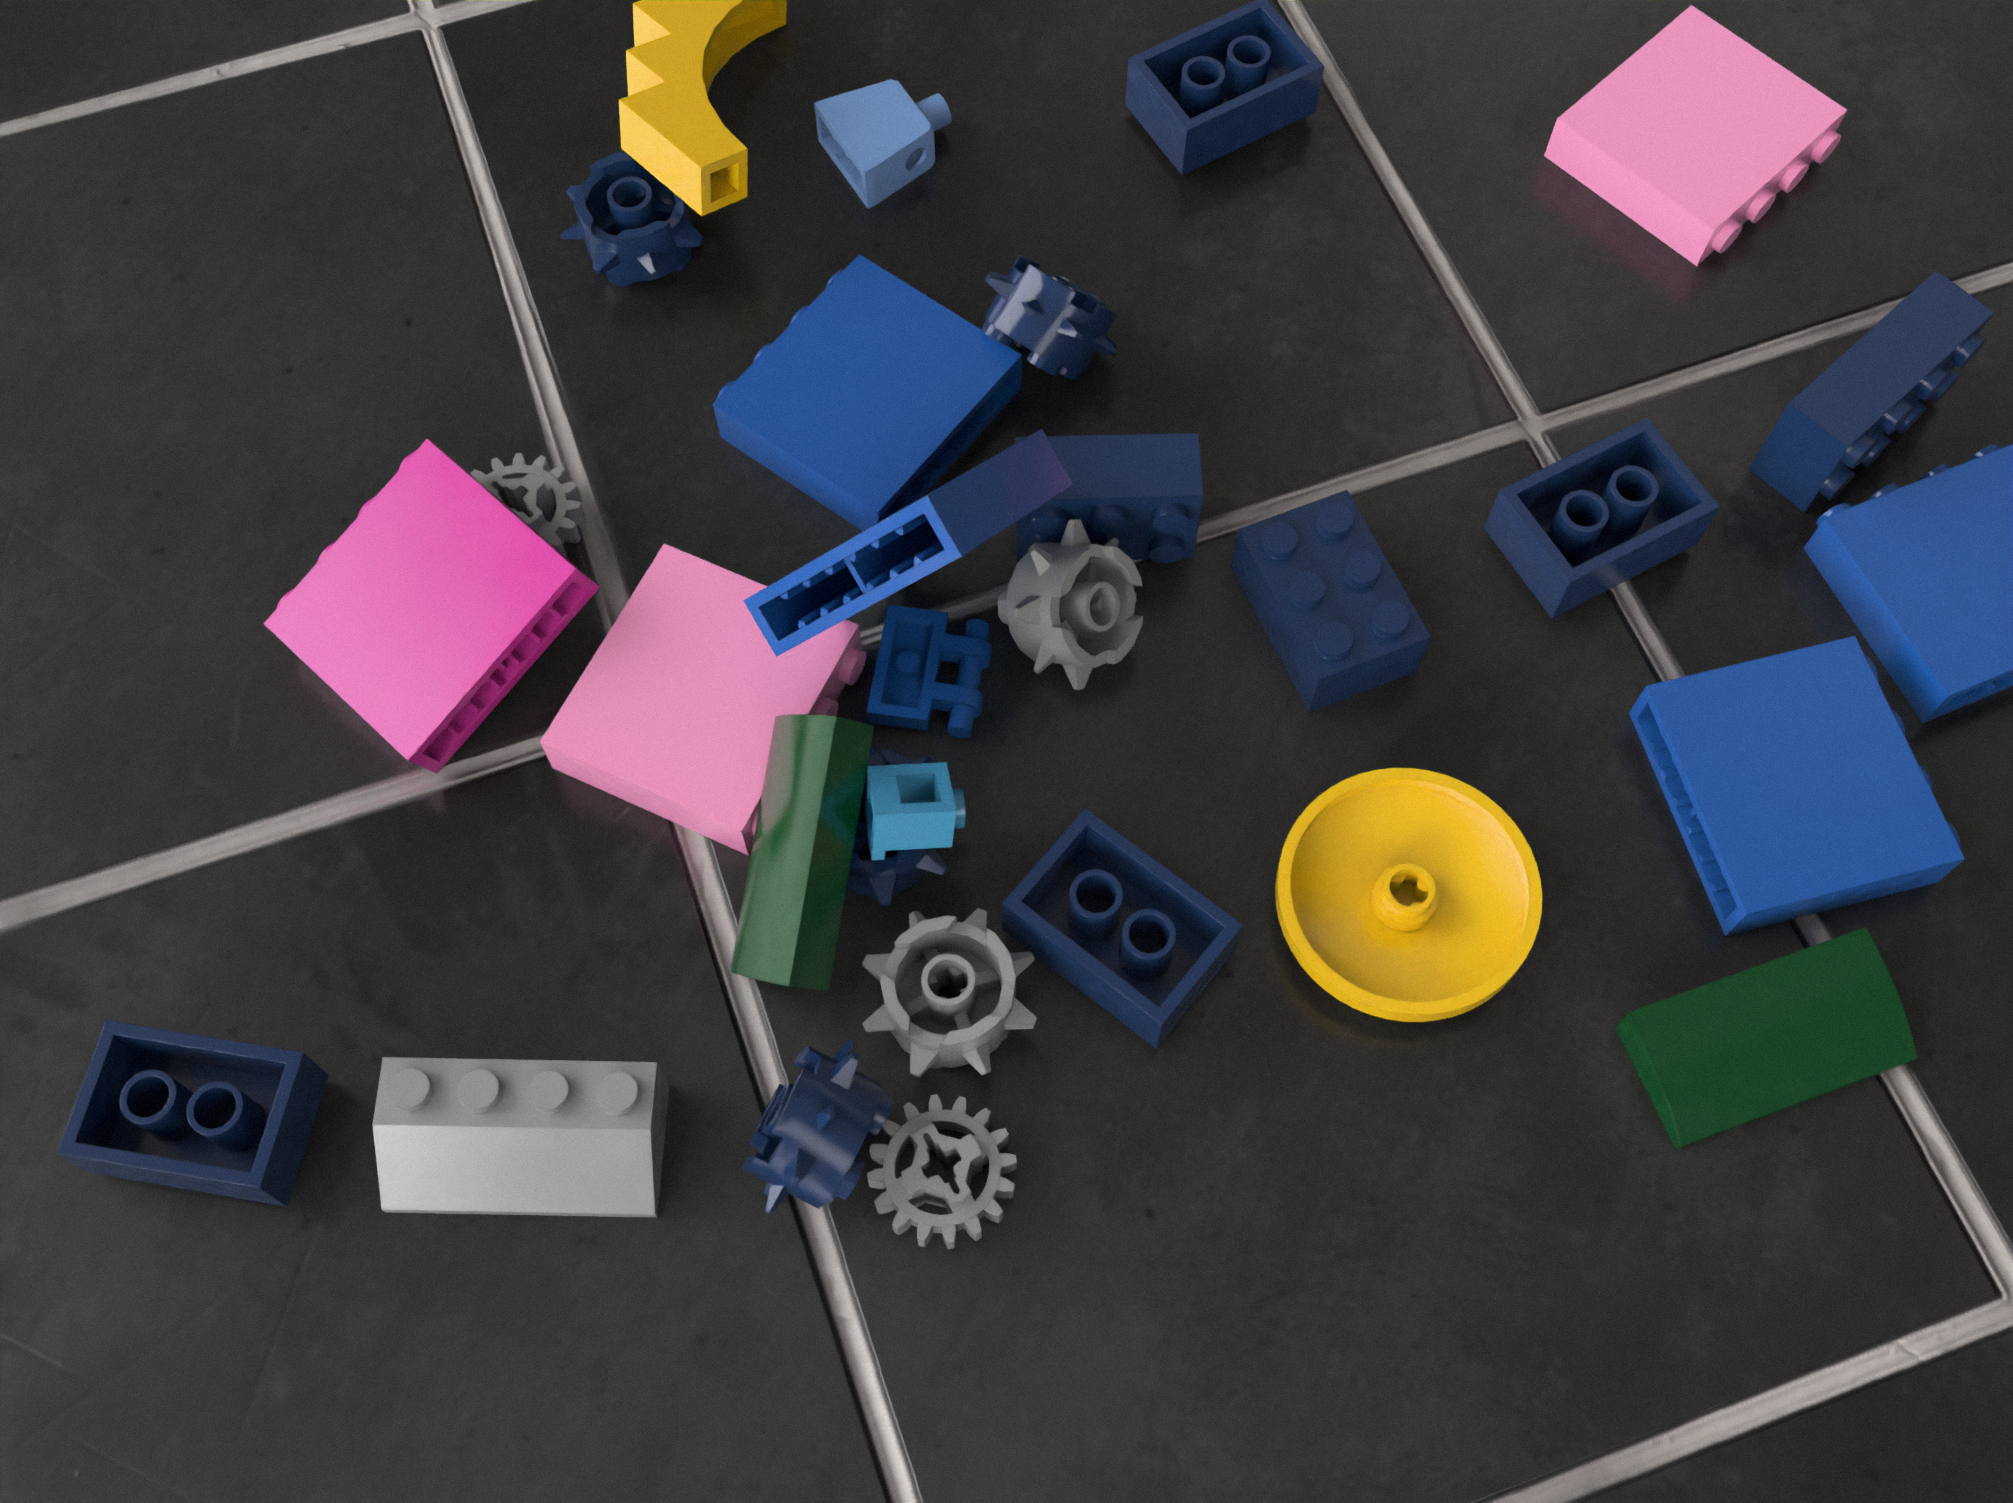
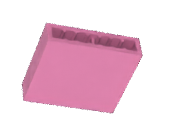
(1695, 135)
(689, 699)

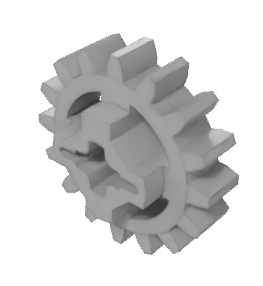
(532, 495)
(966, 1157)

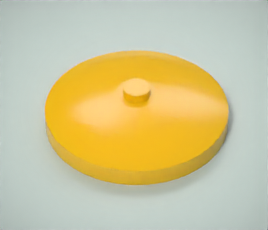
(1408, 894)

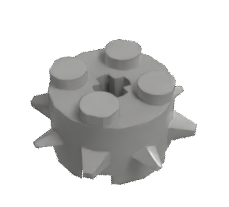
(1073, 604)
(971, 963)

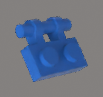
(909, 668)

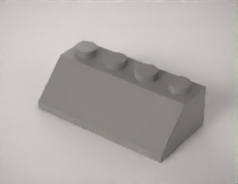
(520, 1136)

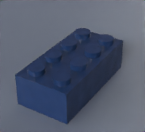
(1872, 392)

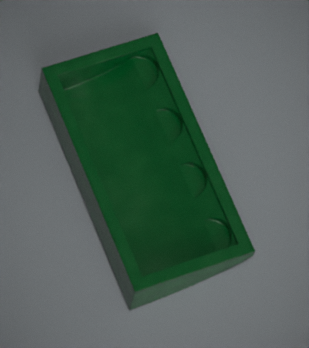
(802, 850)
(1768, 1037)

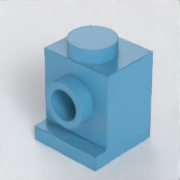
(911, 807)

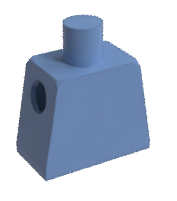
(880, 136)

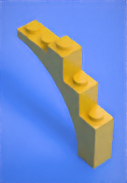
(667, 109)

